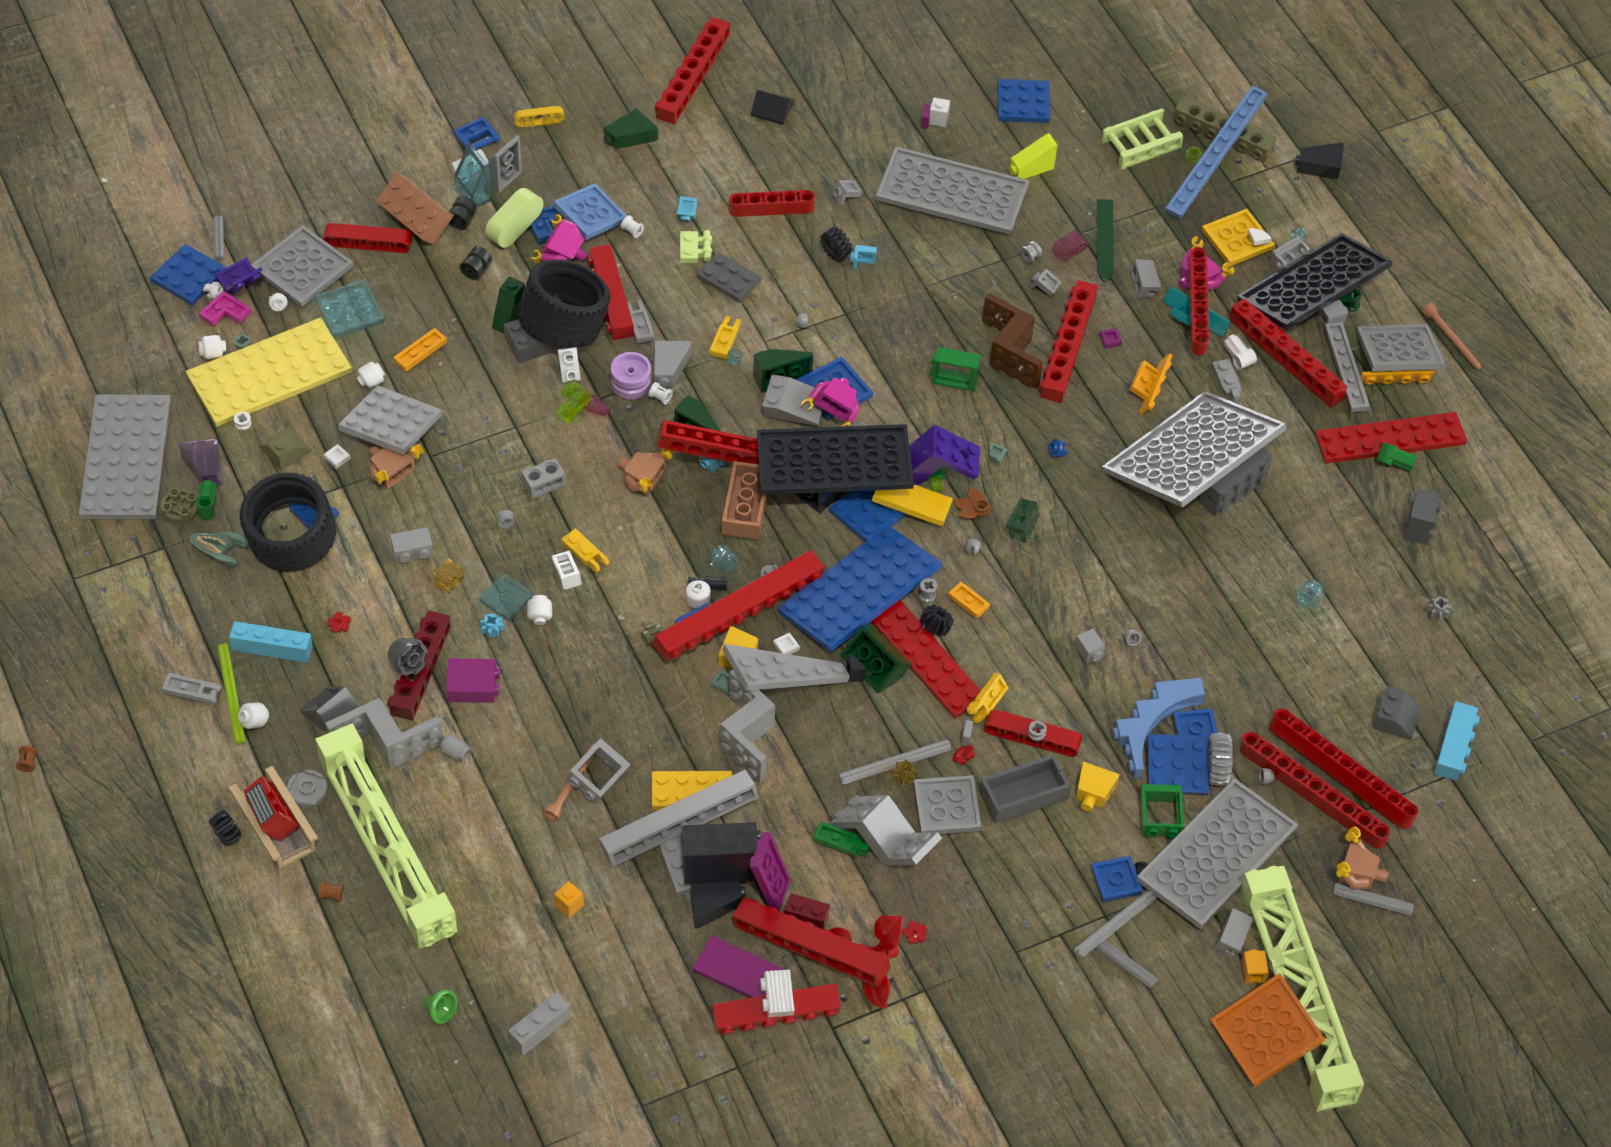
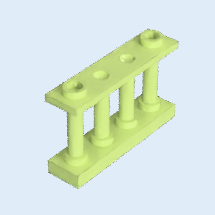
(1142, 151)

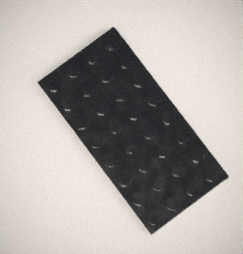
(1315, 280)
(834, 459)

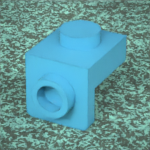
(687, 209)
(863, 254)
(711, 464)

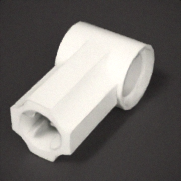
(1241, 355)

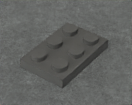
(728, 277)

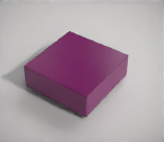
(925, 118)
(1110, 338)

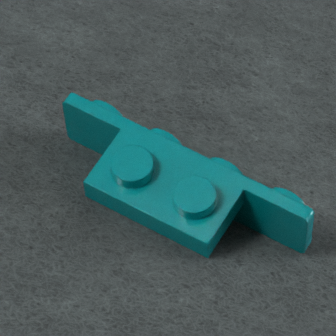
(1181, 311)

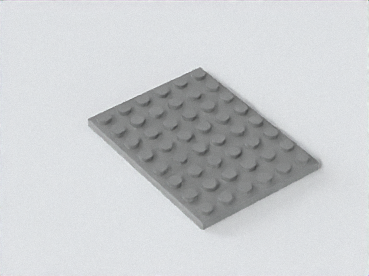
(1194, 448)

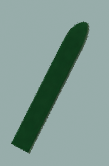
(1105, 255)

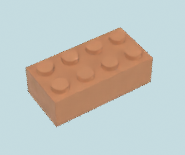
(414, 208)
(744, 502)

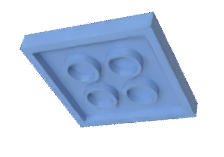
(590, 211)

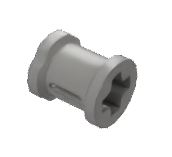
(927, 593)

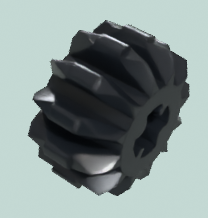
(936, 620)
(224, 827)

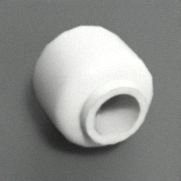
(211, 347)
(370, 375)
(697, 594)
(539, 609)
(253, 715)

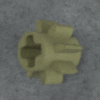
(650, 631)

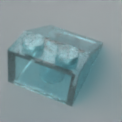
(473, 177)

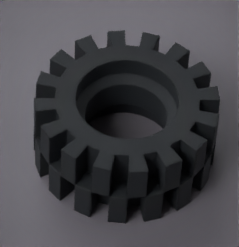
(836, 243)

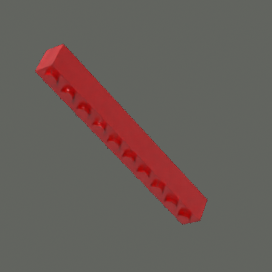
(738, 606)

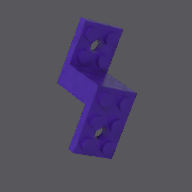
(942, 448)

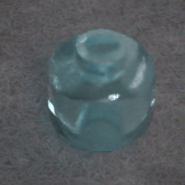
(723, 559)
(1310, 594)

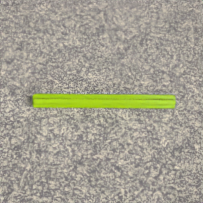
(231, 693)

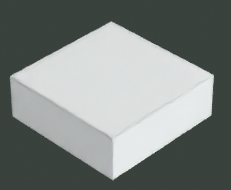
(336, 456)
(786, 644)

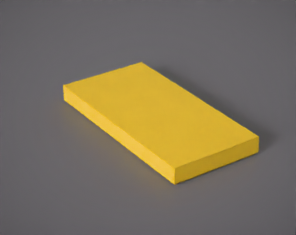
(916, 502)

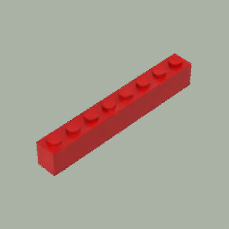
(811, 941)

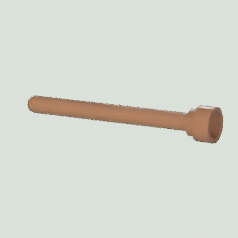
(1431, 312)
(553, 810)

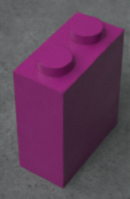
(472, 680)

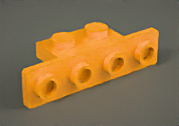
(1403, 376)
(1148, 380)

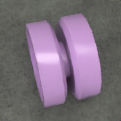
(630, 375)

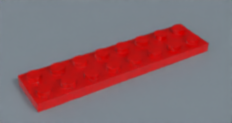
(1407, 434)
(928, 659)

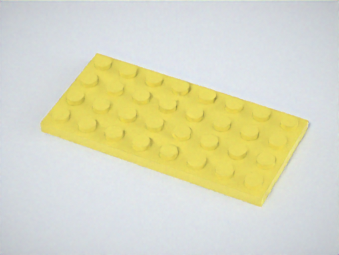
(268, 371)

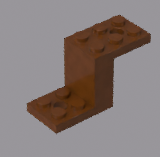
(1014, 337)

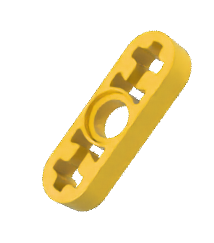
(551, 119)

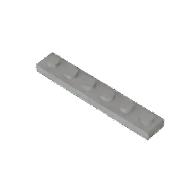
(1346, 366)

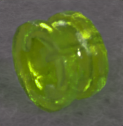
(1196, 151)
(936, 484)

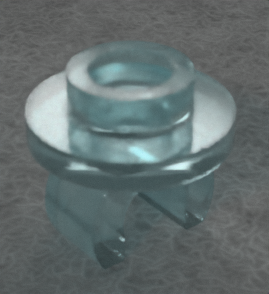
(1299, 232)

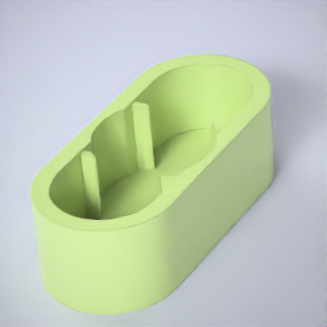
(514, 217)

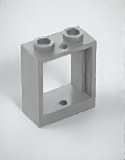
(611, 758)

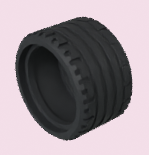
(566, 323)
(278, 491)

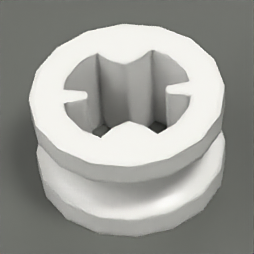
(242, 425)

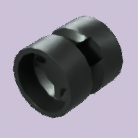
(463, 210)
(475, 263)

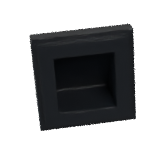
(855, 669)

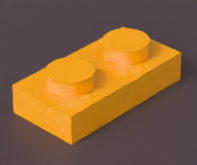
(968, 600)

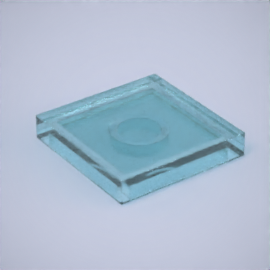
(506, 597)

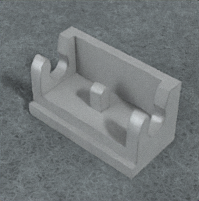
(1288, 253)
(1144, 278)
(1233, 932)

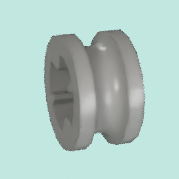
(505, 519)
(1037, 736)

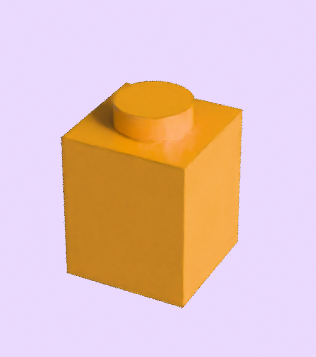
(569, 899)
(1254, 966)

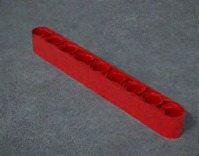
(1343, 768)
(1309, 781)

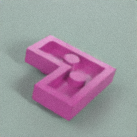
(224, 305)

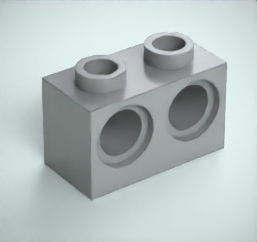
(543, 478)

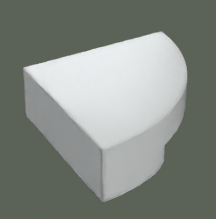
(1258, 236)

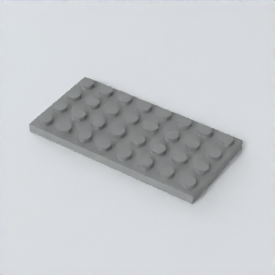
(952, 190)
(125, 457)
(1215, 851)

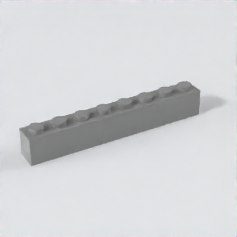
(668, 821)

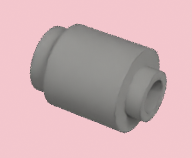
(455, 748)

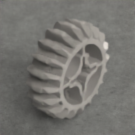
(1219, 758)

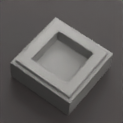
(967, 733)

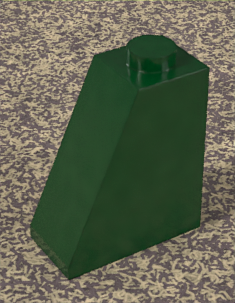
(630, 130)
(507, 303)

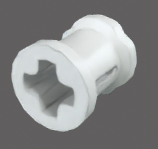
(632, 226)
(660, 393)

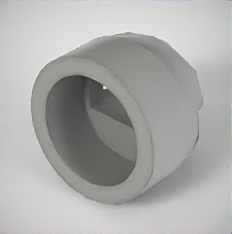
(802, 321)
(972, 546)
(1137, 637)
(1265, 776)

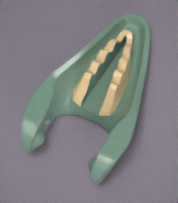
(217, 544)

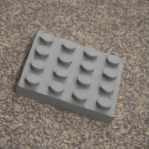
(302, 266)
(1400, 347)
(390, 420)

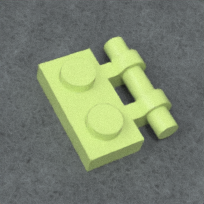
(689, 246)

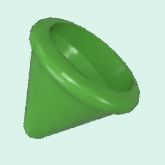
(441, 1006)

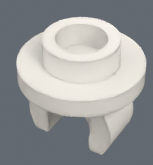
(213, 289)
(277, 302)

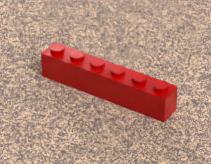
(617, 315)
(749, 1013)

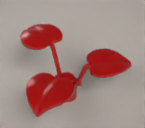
(888, 931)

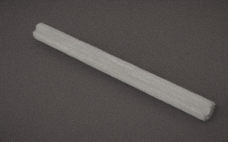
(890, 763)
(1114, 924)

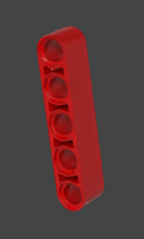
(771, 203)
(367, 237)
(1016, 729)

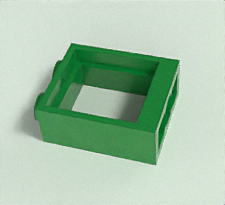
(954, 378)
(1161, 793)

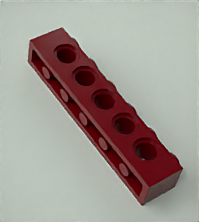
(407, 707)

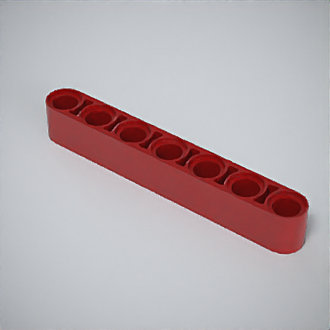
(1198, 301)

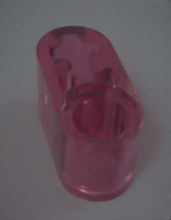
(1070, 246)

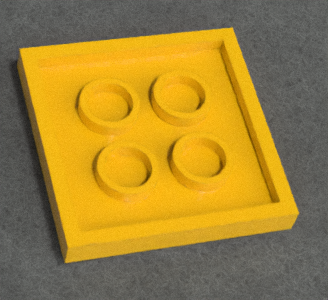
(1231, 237)

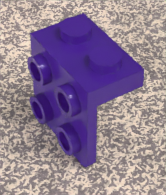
(237, 275)

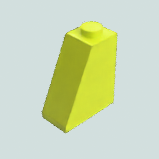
(1035, 158)

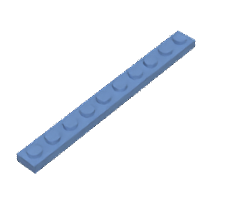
(1216, 152)

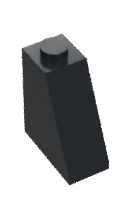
(1321, 160)
(714, 900)

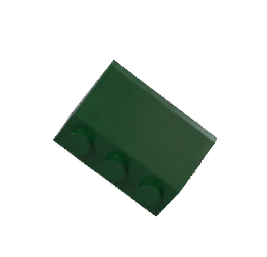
(879, 656)

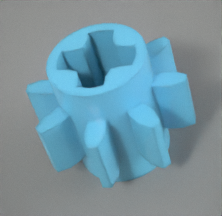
(491, 625)

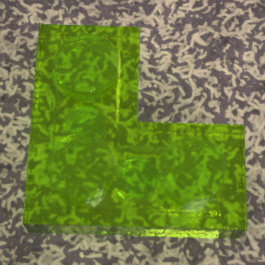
(577, 399)

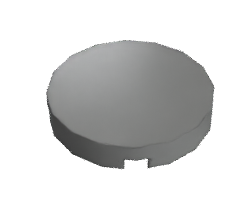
(308, 788)

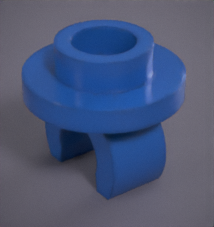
(1056, 448)

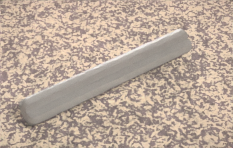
(1373, 899)
(1126, 963)

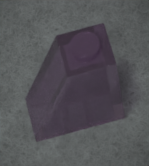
(203, 459)

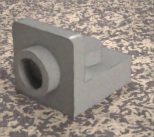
(845, 189)
(1045, 281)

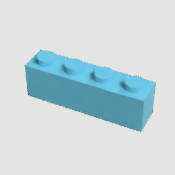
(271, 642)
(1456, 741)

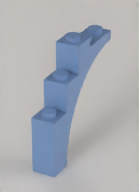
(1147, 714)

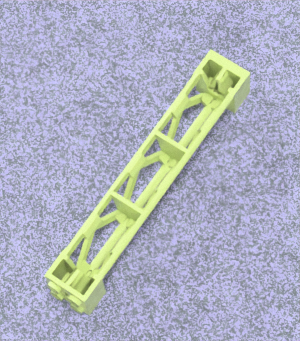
(1261, 892)
(429, 914)

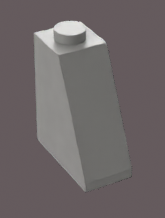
(670, 361)

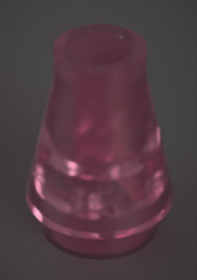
(597, 406)

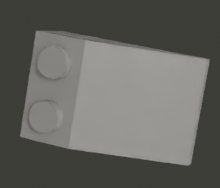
(505, 165)
(784, 401)

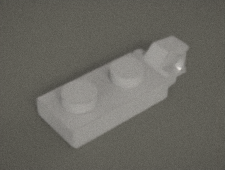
(1227, 379)

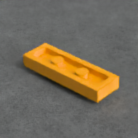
(420, 349)

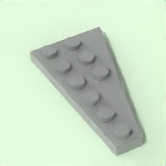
(770, 670)

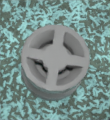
(1030, 252)

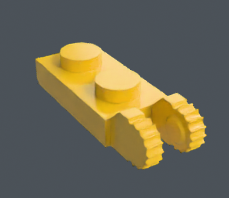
(724, 338)
(584, 550)
(987, 698)

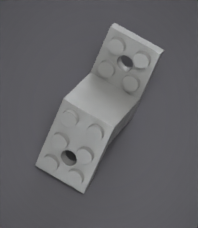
(747, 726)
(392, 744)
(886, 830)

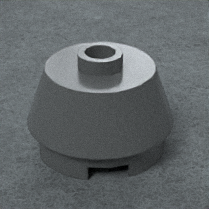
(407, 656)

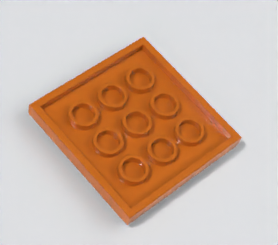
(1267, 1030)

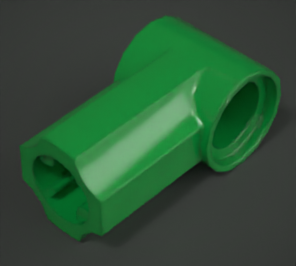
(1393, 455)
(206, 500)

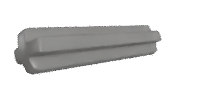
(218, 236)

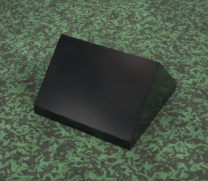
(771, 106)

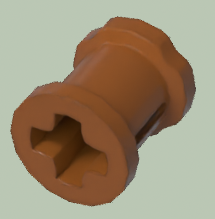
(26, 758)
(331, 891)

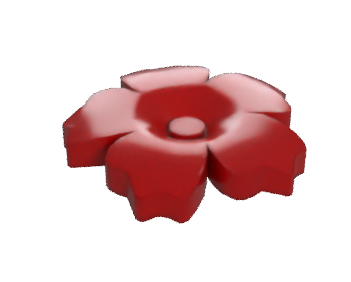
(339, 622)
(963, 754)
(915, 933)

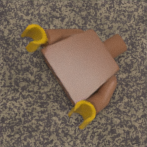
(390, 467)
(644, 470)
(1359, 865)

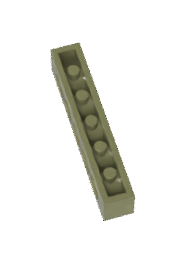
(1210, 122)

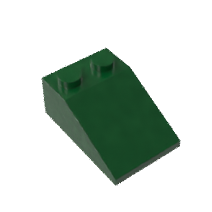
(780, 363)
(693, 412)

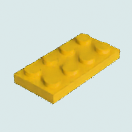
(676, 785)

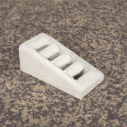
(567, 570)

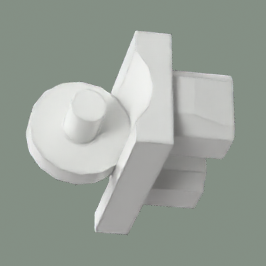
(569, 364)

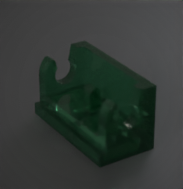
(1023, 519)

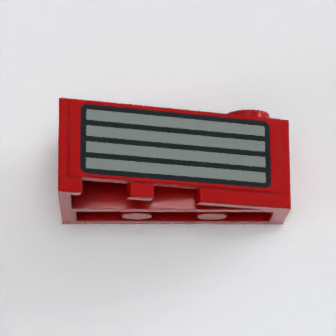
(270, 809)

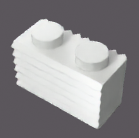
(777, 993)

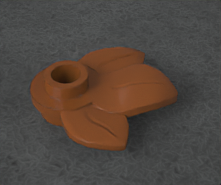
(970, 506)

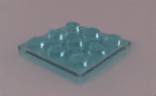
(349, 308)

